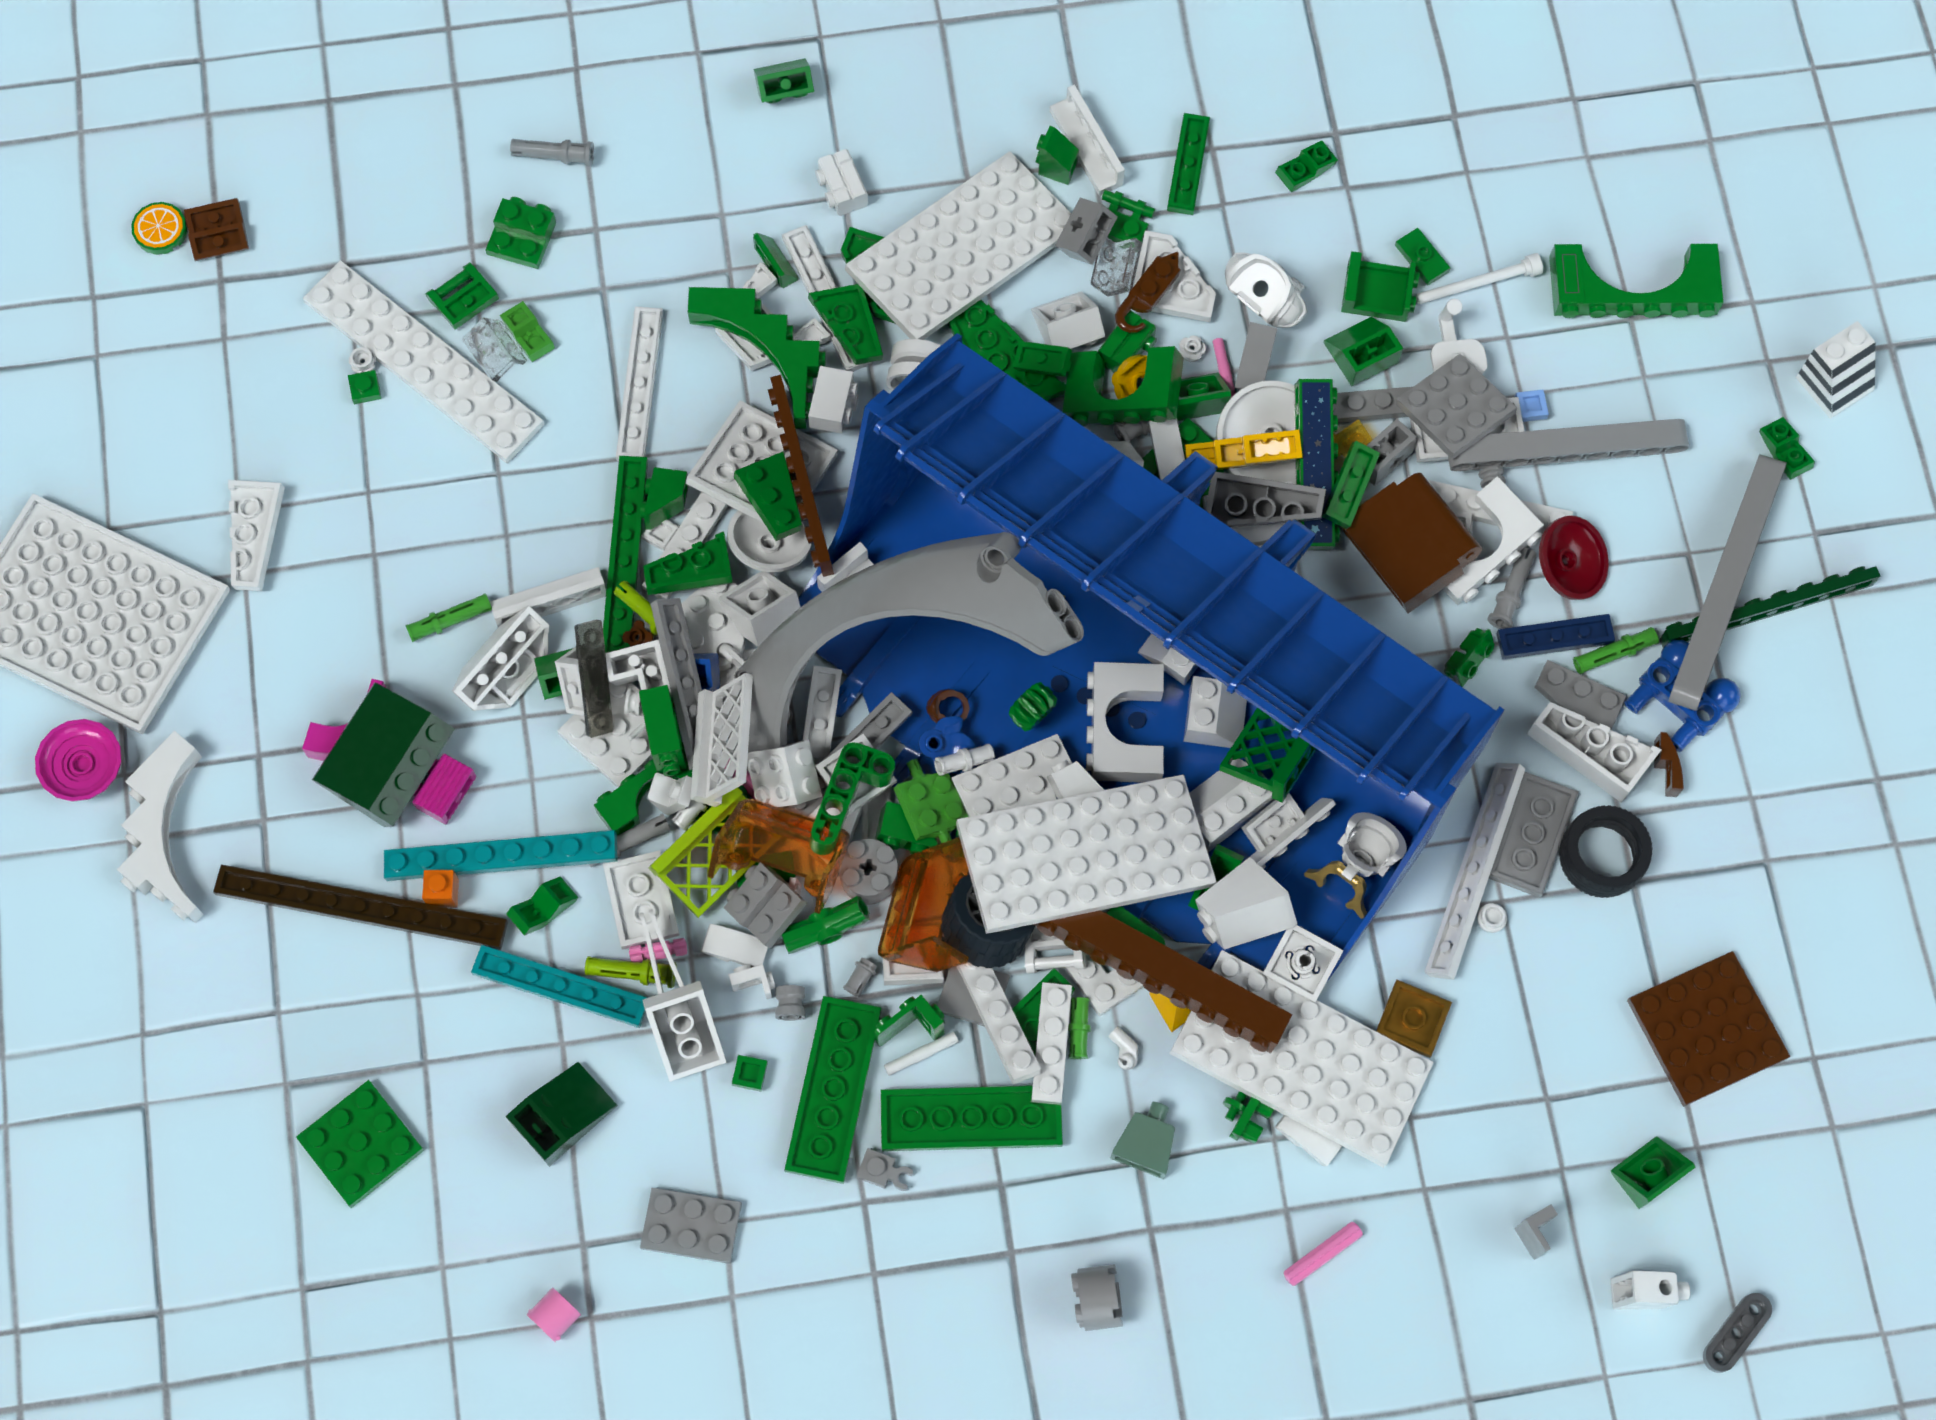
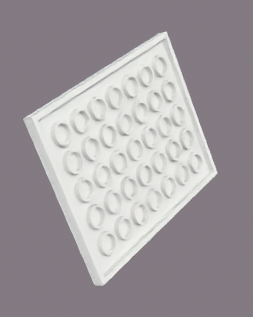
(98, 613)

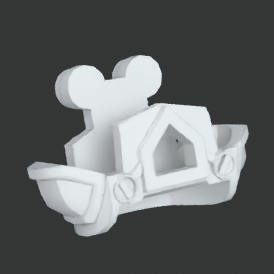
(1281, 304)

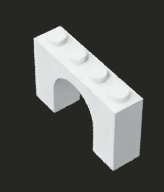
(1518, 529)
(1110, 757)

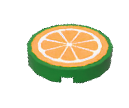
(159, 228)

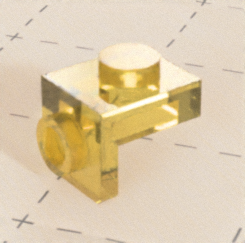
(1352, 433)

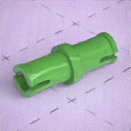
(1079, 1028)

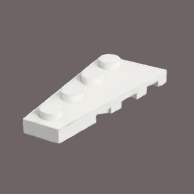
(254, 520)

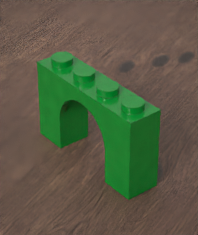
(1153, 400)

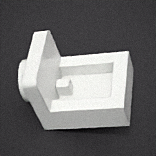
(746, 977)

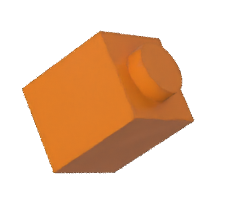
(440, 888)

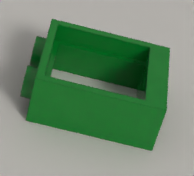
(662, 730)

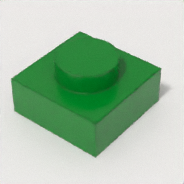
(364, 387)
(749, 1073)

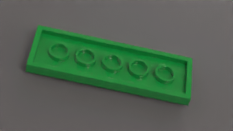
(833, 1090)
(967, 1119)

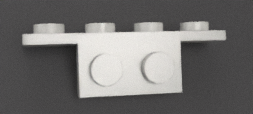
(1281, 824)

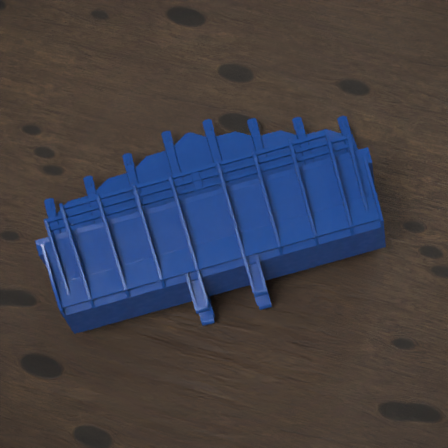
(1138, 557)

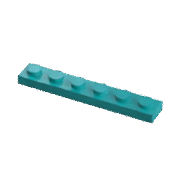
(559, 986)

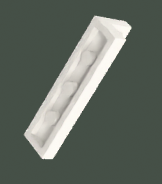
(1094, 149)
(552, 596)

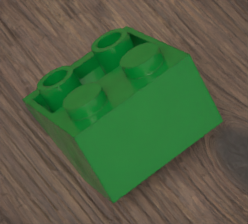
(1364, 350)

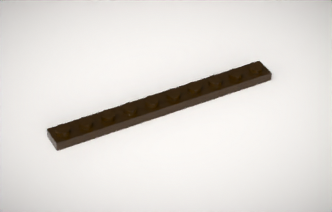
(360, 907)

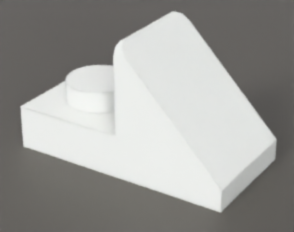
(670, 794)

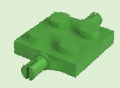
(929, 803)

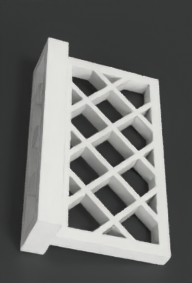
(712, 730)

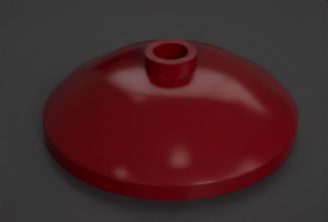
(1573, 557)

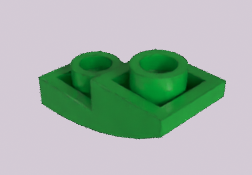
(1307, 166)
(1784, 446)

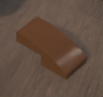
(1669, 760)

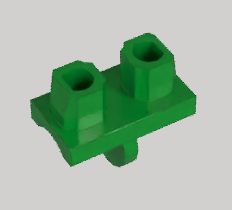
(1244, 1127)

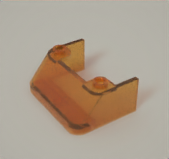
(779, 841)
(916, 908)

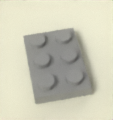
(691, 1225)

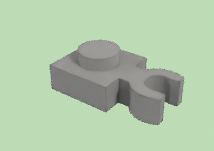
(879, 1169)

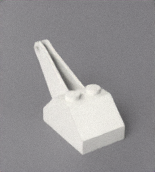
(680, 1020)

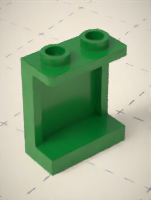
(1379, 289)

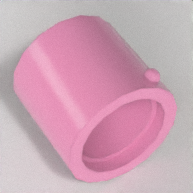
(553, 1314)

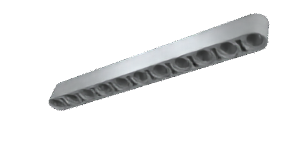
(1727, 583)

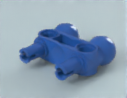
(1718, 697)

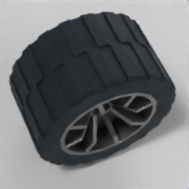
(966, 933)

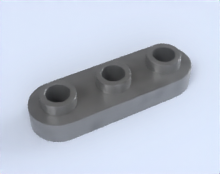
(1746, 1323)

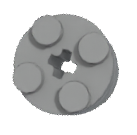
(864, 855)
(1098, 1298)

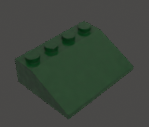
(383, 755)

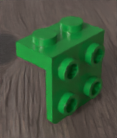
(911, 1009)

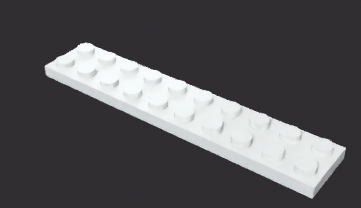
(424, 361)

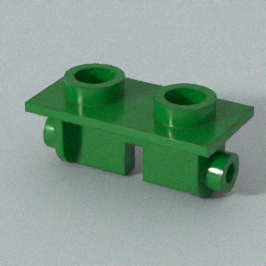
(1477, 646)

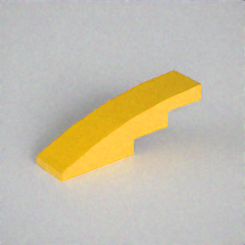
(1250, 449)

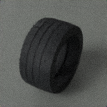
(1627, 826)

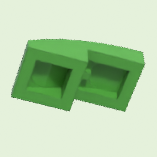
(527, 331)

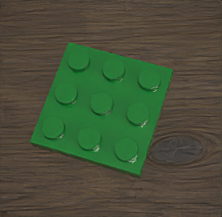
(359, 1143)

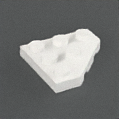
(1189, 293)

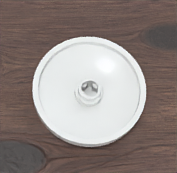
(1260, 410)

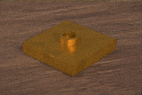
(1413, 1018)

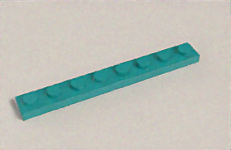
(502, 855)

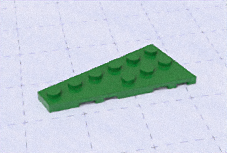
(998, 344)

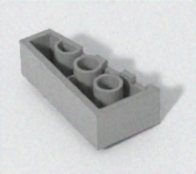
(1257, 501)

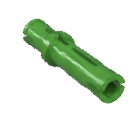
(448, 617)
(1625, 647)

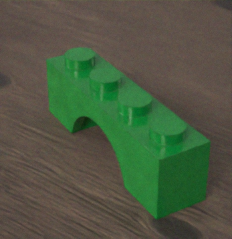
(621, 807)

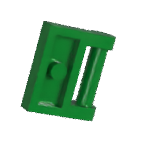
(465, 302)

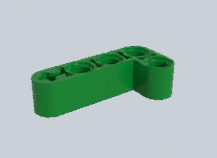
(843, 799)

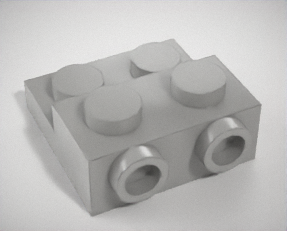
(764, 904)

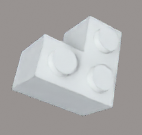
(833, 400)
(636, 663)

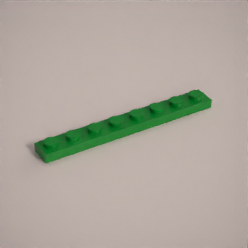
(624, 548)

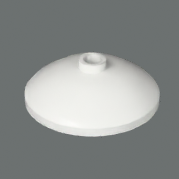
(750, 540)

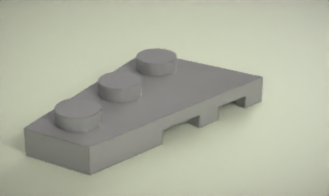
(1579, 694)

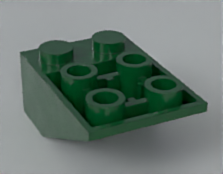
(561, 1112)

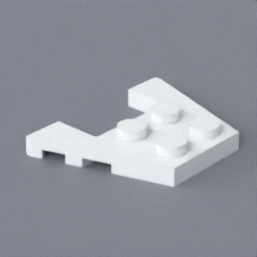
(752, 357)

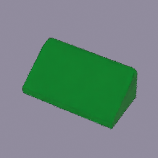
(774, 260)

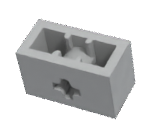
(1086, 231)
(1394, 447)

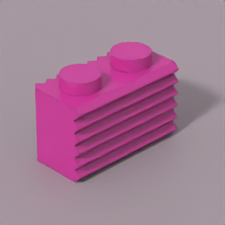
(443, 788)

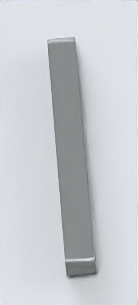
(1574, 444)

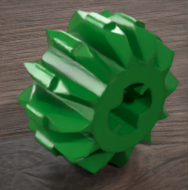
(1032, 706)

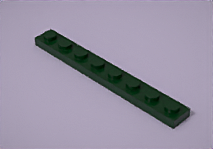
(1783, 602)

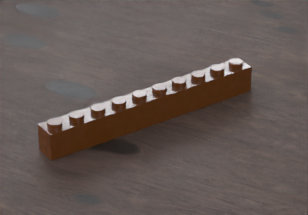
(1173, 976)

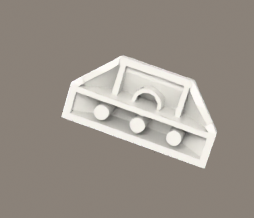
(504, 663)

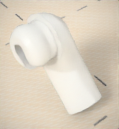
(1127, 1048)

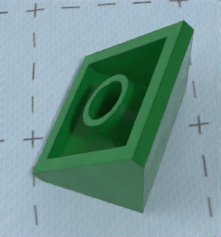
(1202, 396)
(1651, 1171)

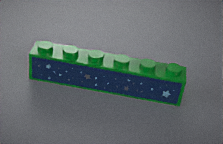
(1316, 468)

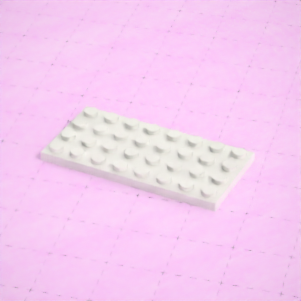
(961, 247)
(1085, 853)
(1322, 1071)

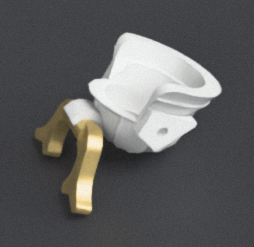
(1368, 849)

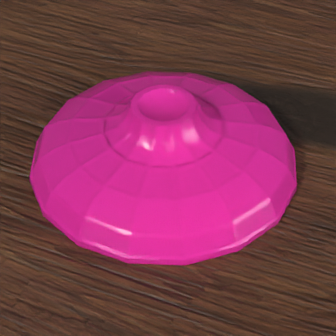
(78, 760)

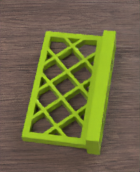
(687, 842)

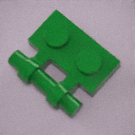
(1126, 226)

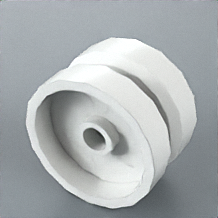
(906, 357)

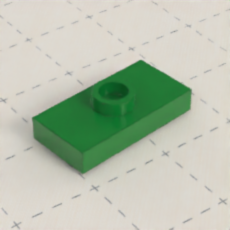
(1428, 261)

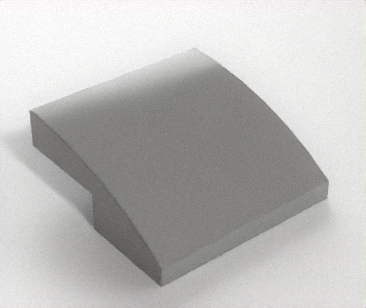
(956, 999)

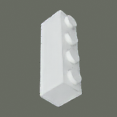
(1593, 749)

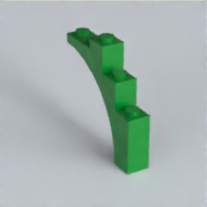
(740, 313)

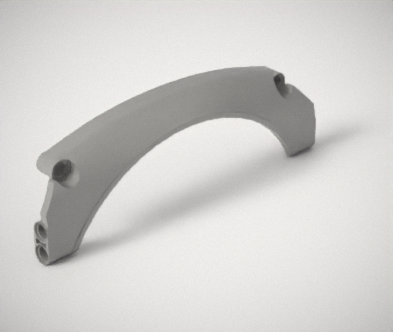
(952, 580)

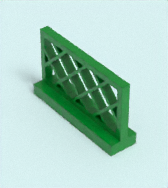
(1289, 766)

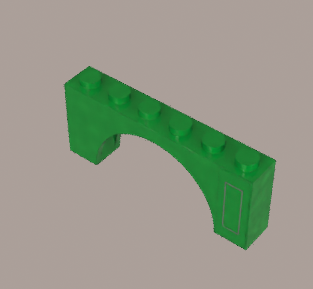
(1582, 293)

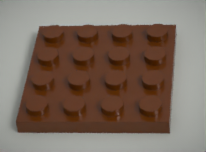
(1708, 1028)

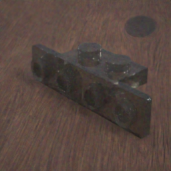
(594, 678)

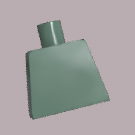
(1146, 1142)

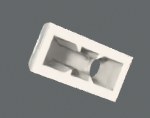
(1647, 1290)

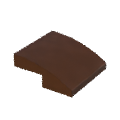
(216, 229)

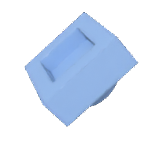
(1533, 405)

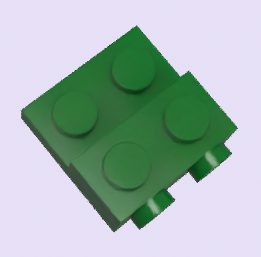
(521, 232)

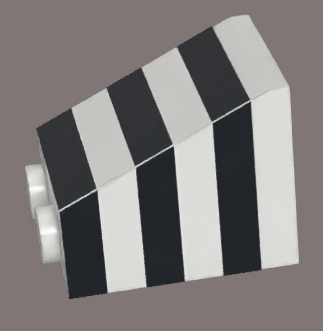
(1840, 370)

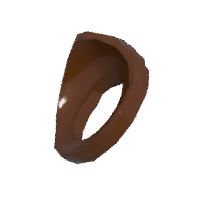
(933, 704)

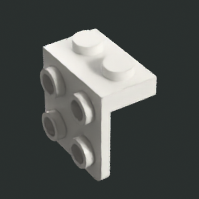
(784, 775)

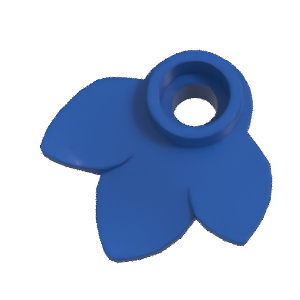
(948, 737)

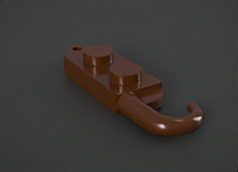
(1148, 290)

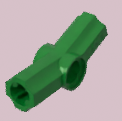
(826, 926)

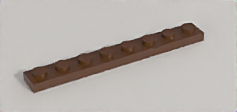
(801, 485)

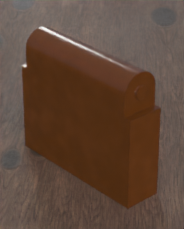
(1412, 540)

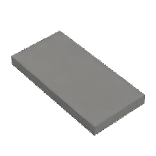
(1533, 834)

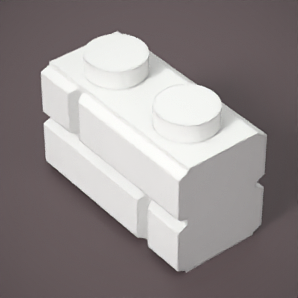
(842, 182)

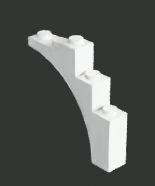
(147, 828)

